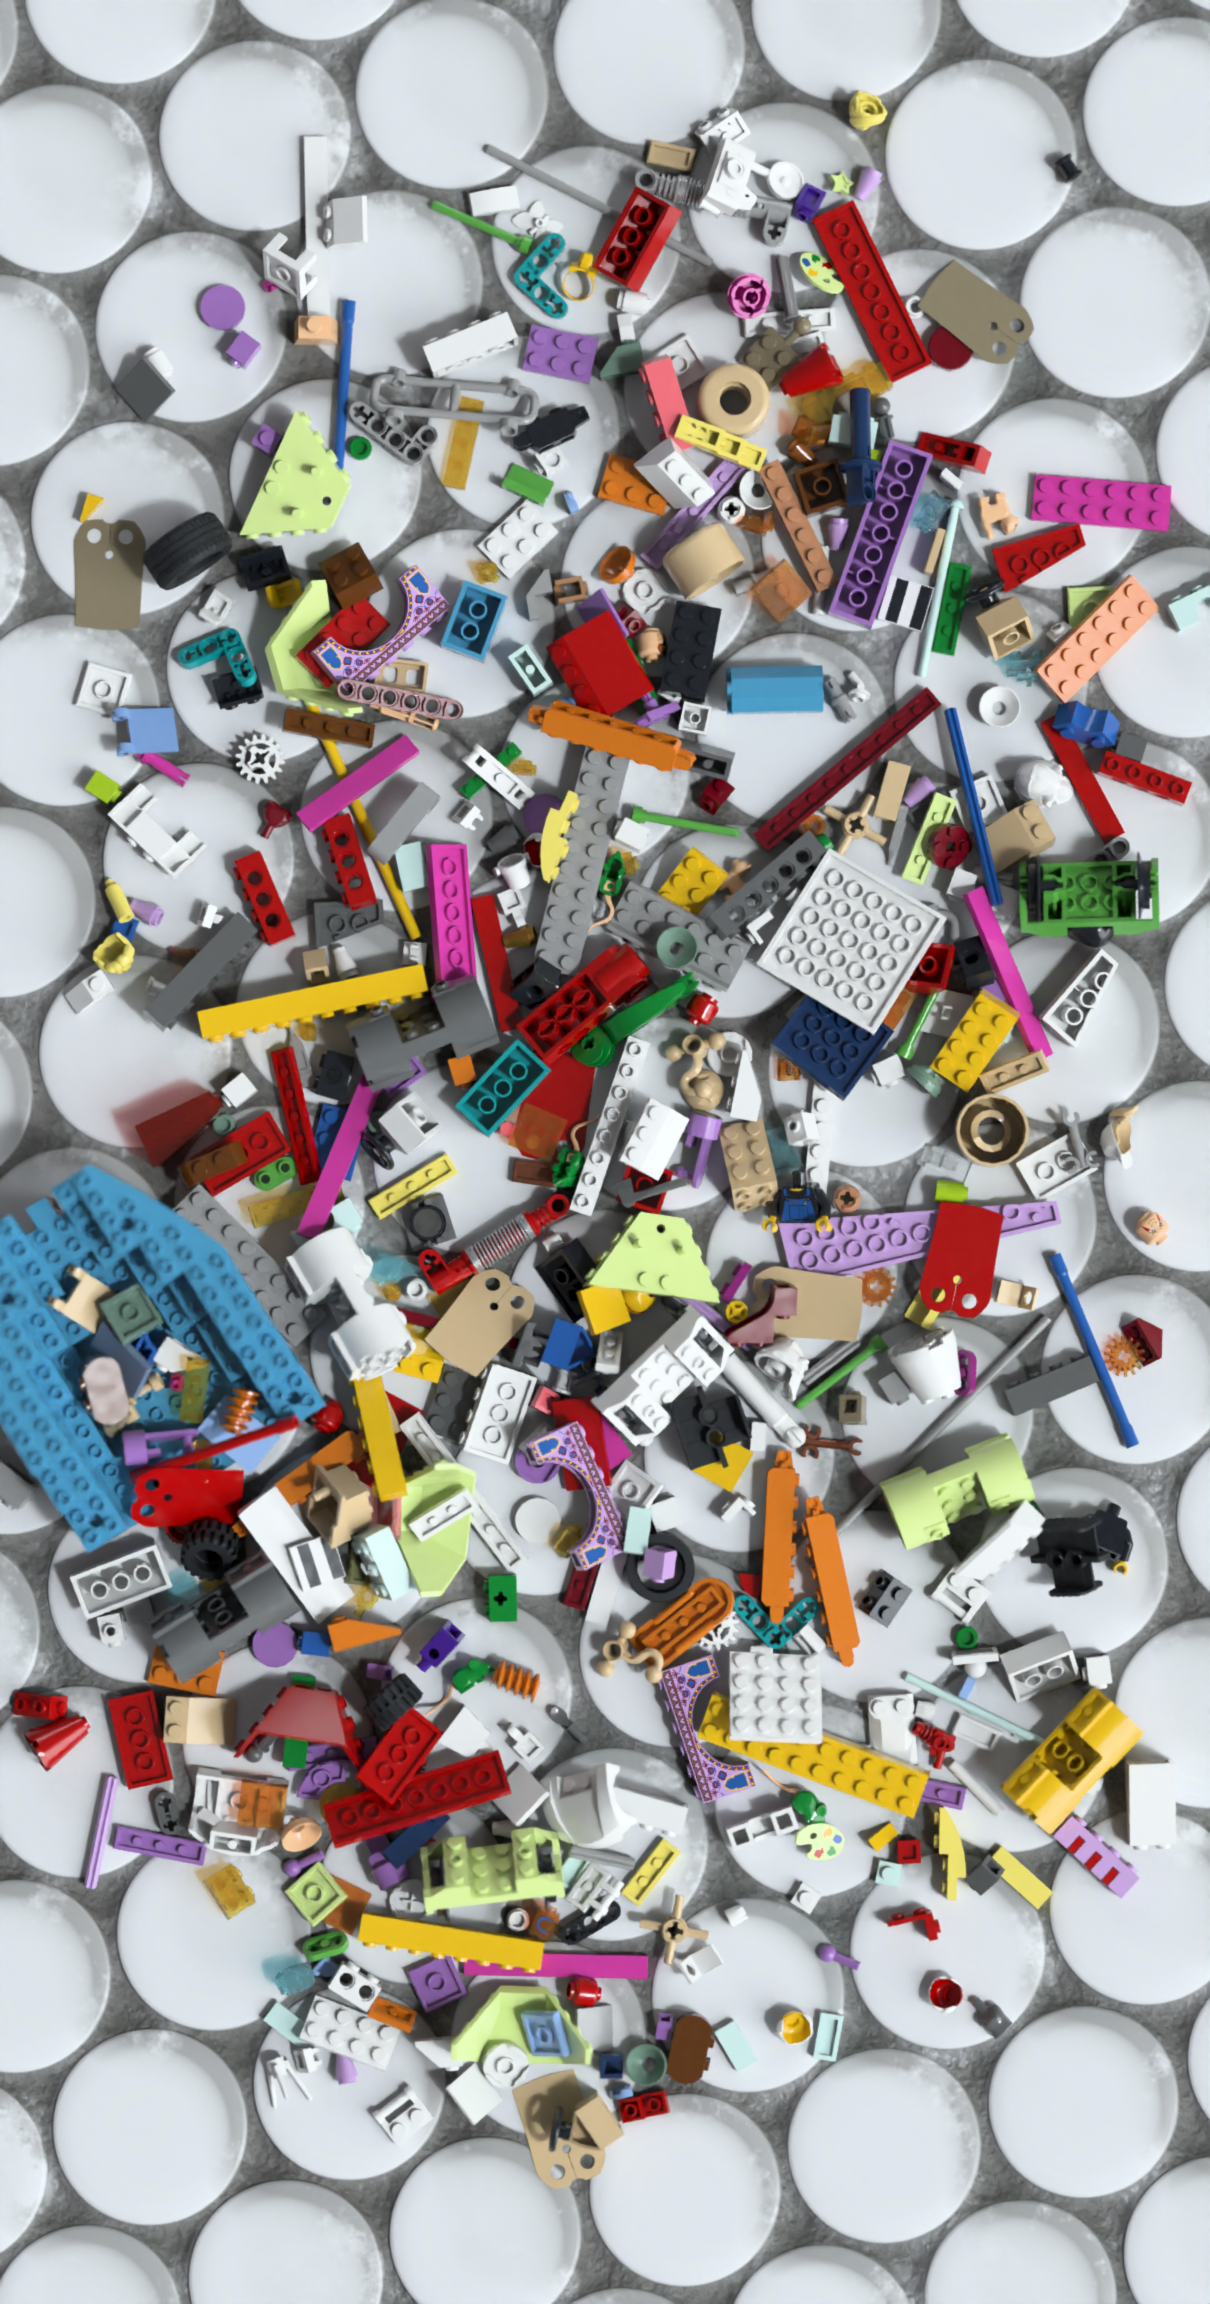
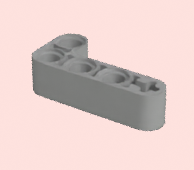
(388, 432)
(403, 823)

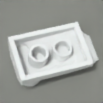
(891, 1726)

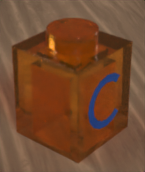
(544, 1923)

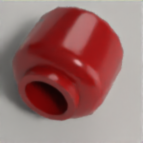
(701, 1009)
(329, 1417)
(583, 1991)

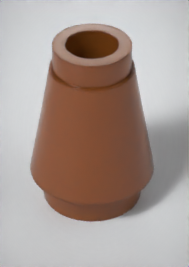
(801, 453)

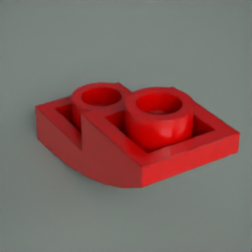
(643, 2106)

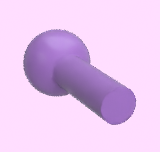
(293, 1867)
(828, 1953)

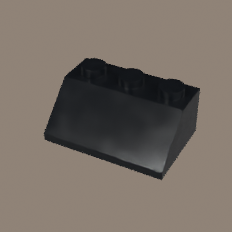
(565, 1276)

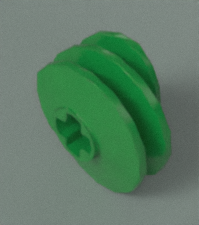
(598, 1055)

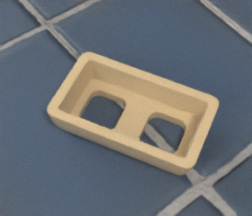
(402, 667)

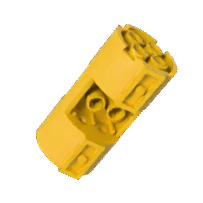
(1072, 1760)

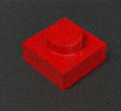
(908, 1851)

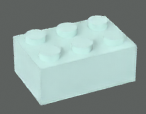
(382, 1562)

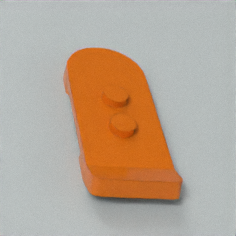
(685, 1620)

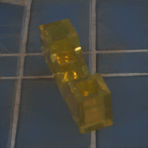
(820, 406)

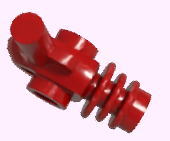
(935, 1739)

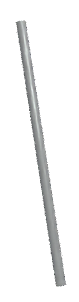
(590, 201)

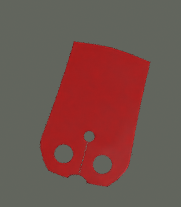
(565, 1094)
(966, 1247)
(191, 1497)

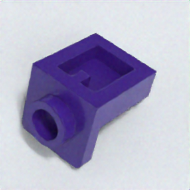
(808, 203)

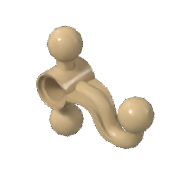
(674, 1053)
(626, 1631)

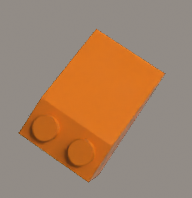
(353, 1632)

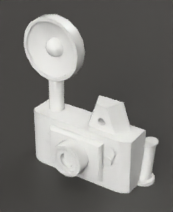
(729, 175)

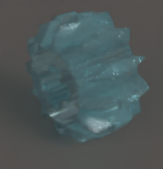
(295, 1979)

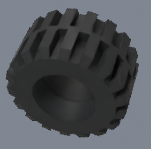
(206, 1537)
(392, 1702)

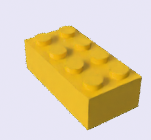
(975, 1040)

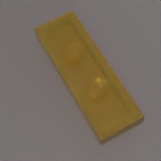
(194, 1390)

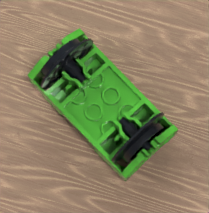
(1089, 896)

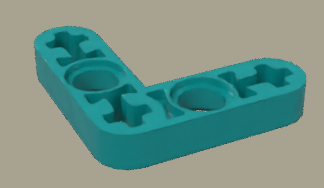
(536, 273)
(228, 649)
(770, 1627)

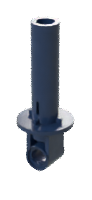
(860, 468)

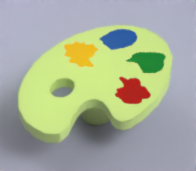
(818, 268)
(825, 1840)

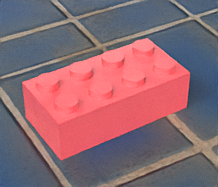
(665, 396)

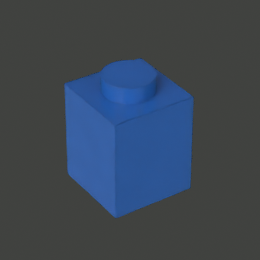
(315, 1643)

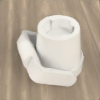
(514, 870)

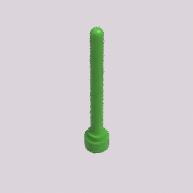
(522, 243)
(640, 815)
(906, 1048)
(876, 1345)

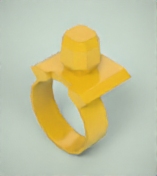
(585, 265)

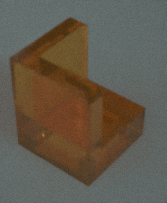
(809, 432)

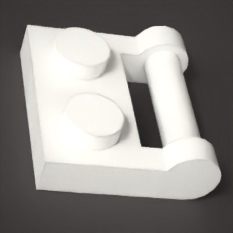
(966, 1589)
(408, 2121)

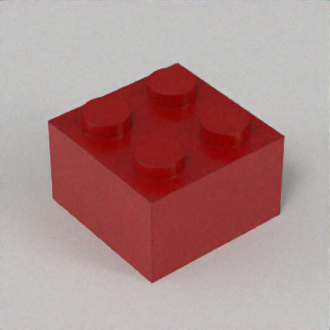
(642, 1181)

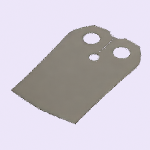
(967, 308)
(108, 588)

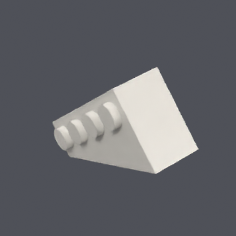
(1075, 1003)

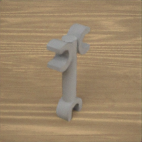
(1081, 1160)

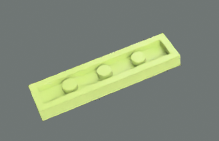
(918, 862)

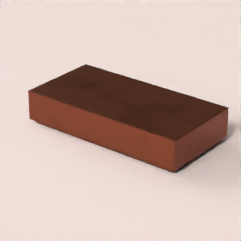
(532, 1173)

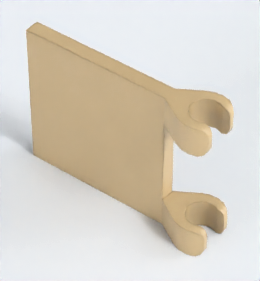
(84, 1300)

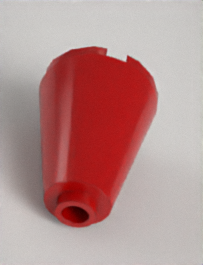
(812, 373)
(56, 1739)

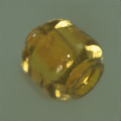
(566, 1538)

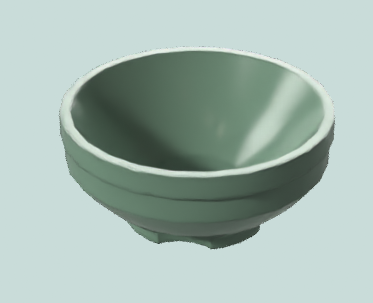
(681, 936)
(925, 1078)
(635, 2064)

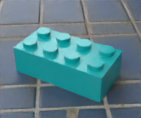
(503, 1088)

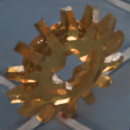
(883, 1293)
(1116, 1351)

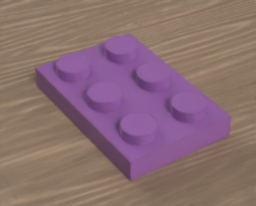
(560, 354)

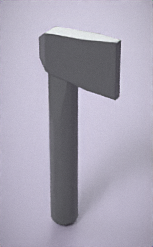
(629, 1197)

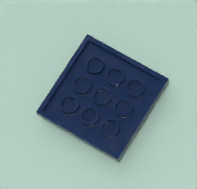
(829, 1046)

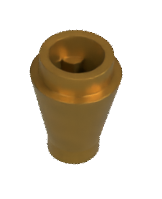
(522, 937)

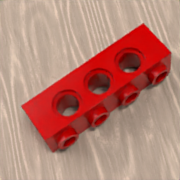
(1144, 778)
(255, 864)
(364, 894)

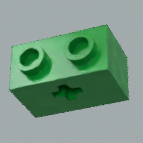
(508, 1610)

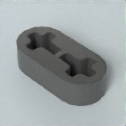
(173, 1811)

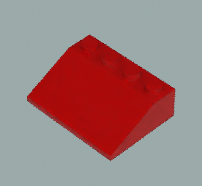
(600, 666)

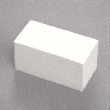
(758, 1433)

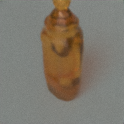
(205, 1464)

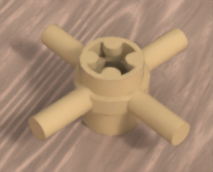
(859, 816)
(668, 1922)

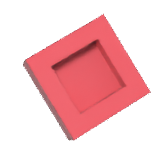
(543, 1400)

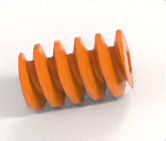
(239, 1410)
(516, 1680)

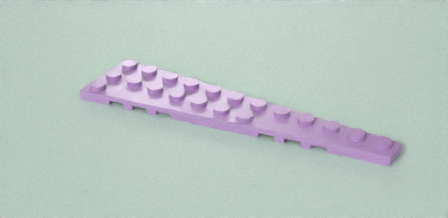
(889, 1238)

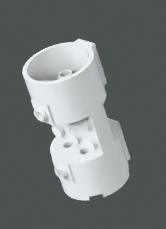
(333, 1272)

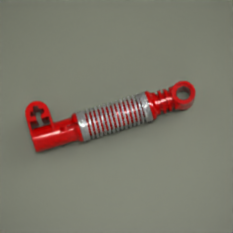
(476, 1257)

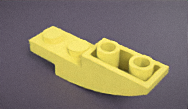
(552, 845)
(949, 1843)

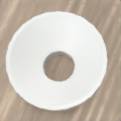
(747, 482)
(1005, 696)

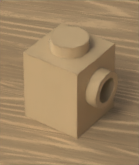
(316, 967)

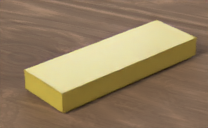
(650, 1872)
(1021, 1878)

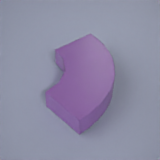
(322, 1776)

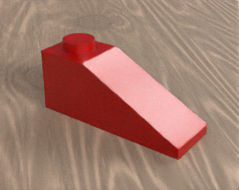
(955, 452)

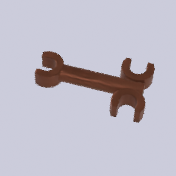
(813, 1441)

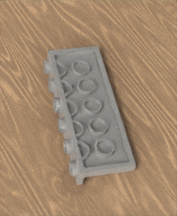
(646, 915)

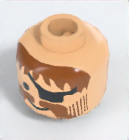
(651, 645)

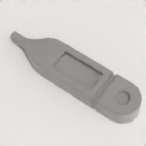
(897, 831)
(305, 1071)

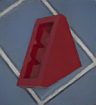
(1149, 1338)

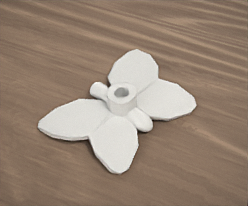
(540, 223)

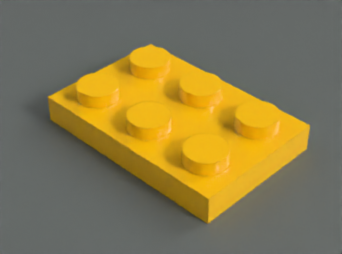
(693, 881)

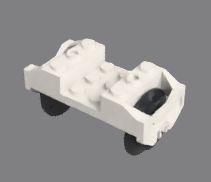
(662, 1375)

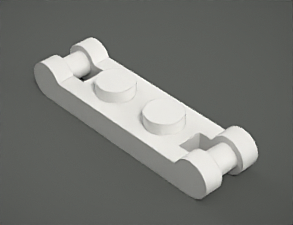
(498, 776)

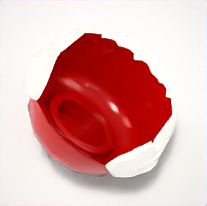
(533, 848)
(945, 1994)

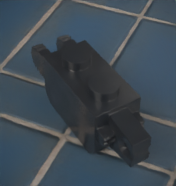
(551, 430)

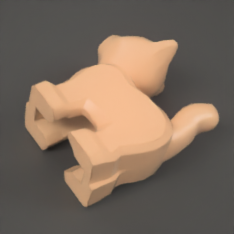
(996, 512)
(733, 881)

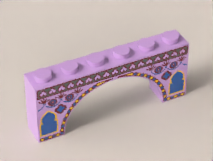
(420, 608)
(604, 1532)
(713, 1777)

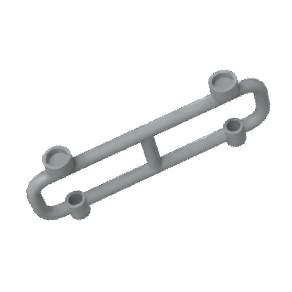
(508, 423)

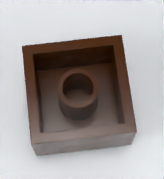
(821, 487)
(350, 575)

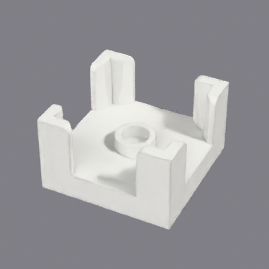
(287, 272)

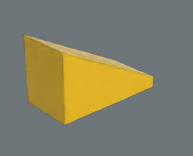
(91, 505)
(883, 1836)

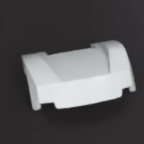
(222, 1797)
(586, 1808)

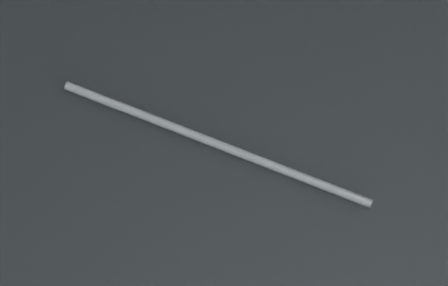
(941, 1425)

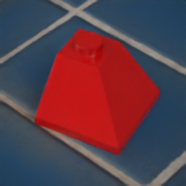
(932, 971)

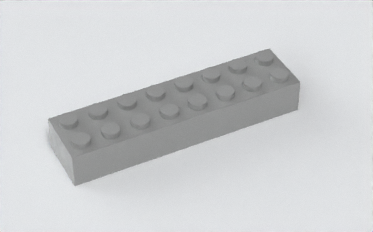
(258, 1267)

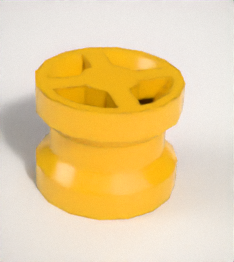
(736, 1311)

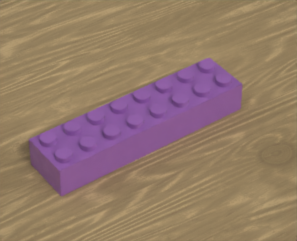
(880, 535)

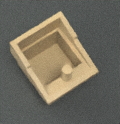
(338, 1504)

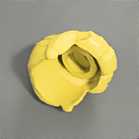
(865, 102)
(114, 954)

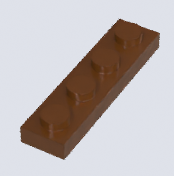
(328, 728)

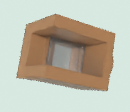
(569, 590)

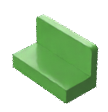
(527, 485)

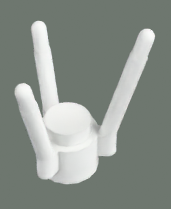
(277, 2068)

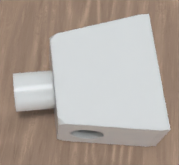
(467, 1735)

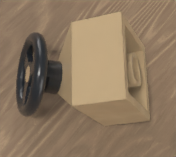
(1001, 622)
(591, 2125)

